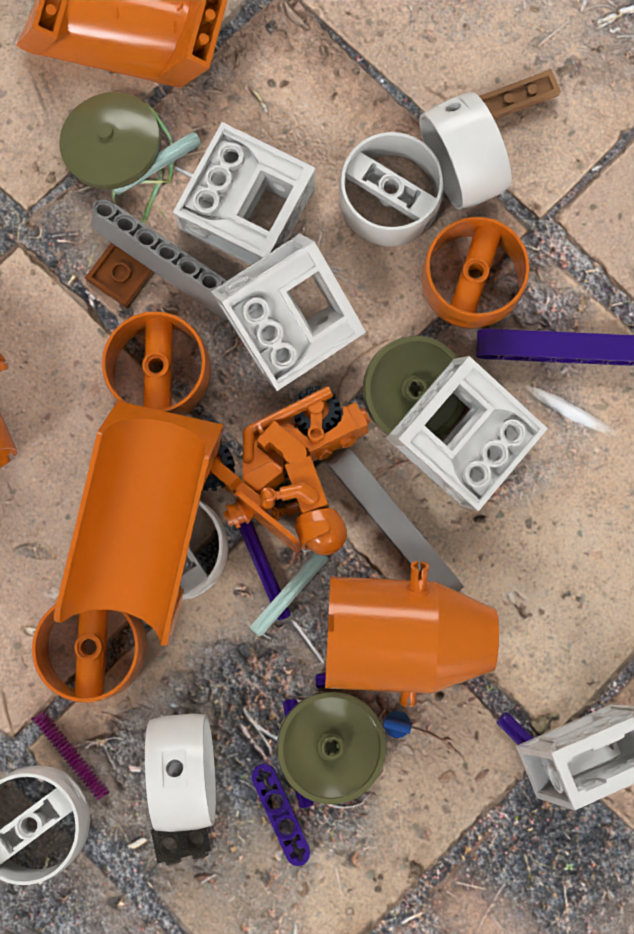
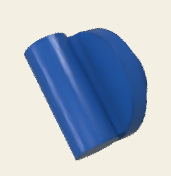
(397, 724)

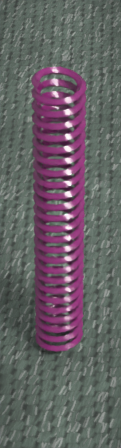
(62, 748)

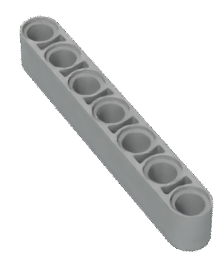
(157, 253)
(390, 517)

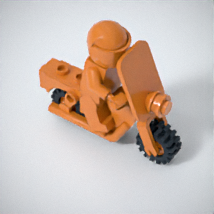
(276, 443)

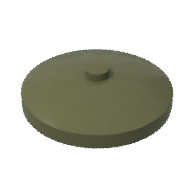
(110, 140)
(401, 376)
(331, 747)

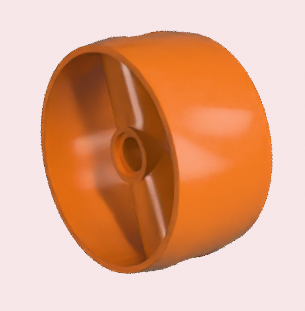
(486, 238)
(158, 348)
(89, 667)

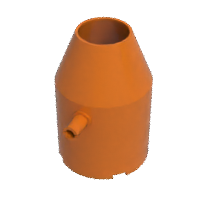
(406, 635)

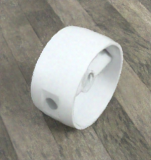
(468, 150)
(374, 178)
(194, 577)
(180, 772)
(46, 812)

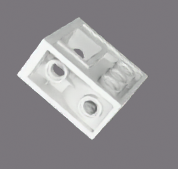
(229, 187)
(273, 326)
(486, 441)
(582, 758)

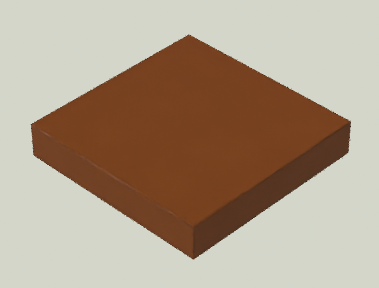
(119, 275)

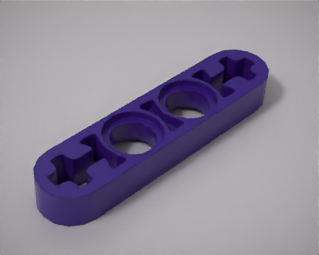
(279, 814)

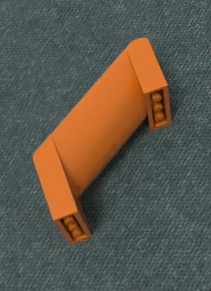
(136, 38)
(138, 516)

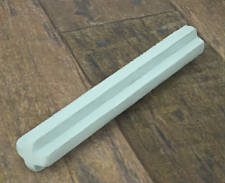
(168, 156)
(288, 594)

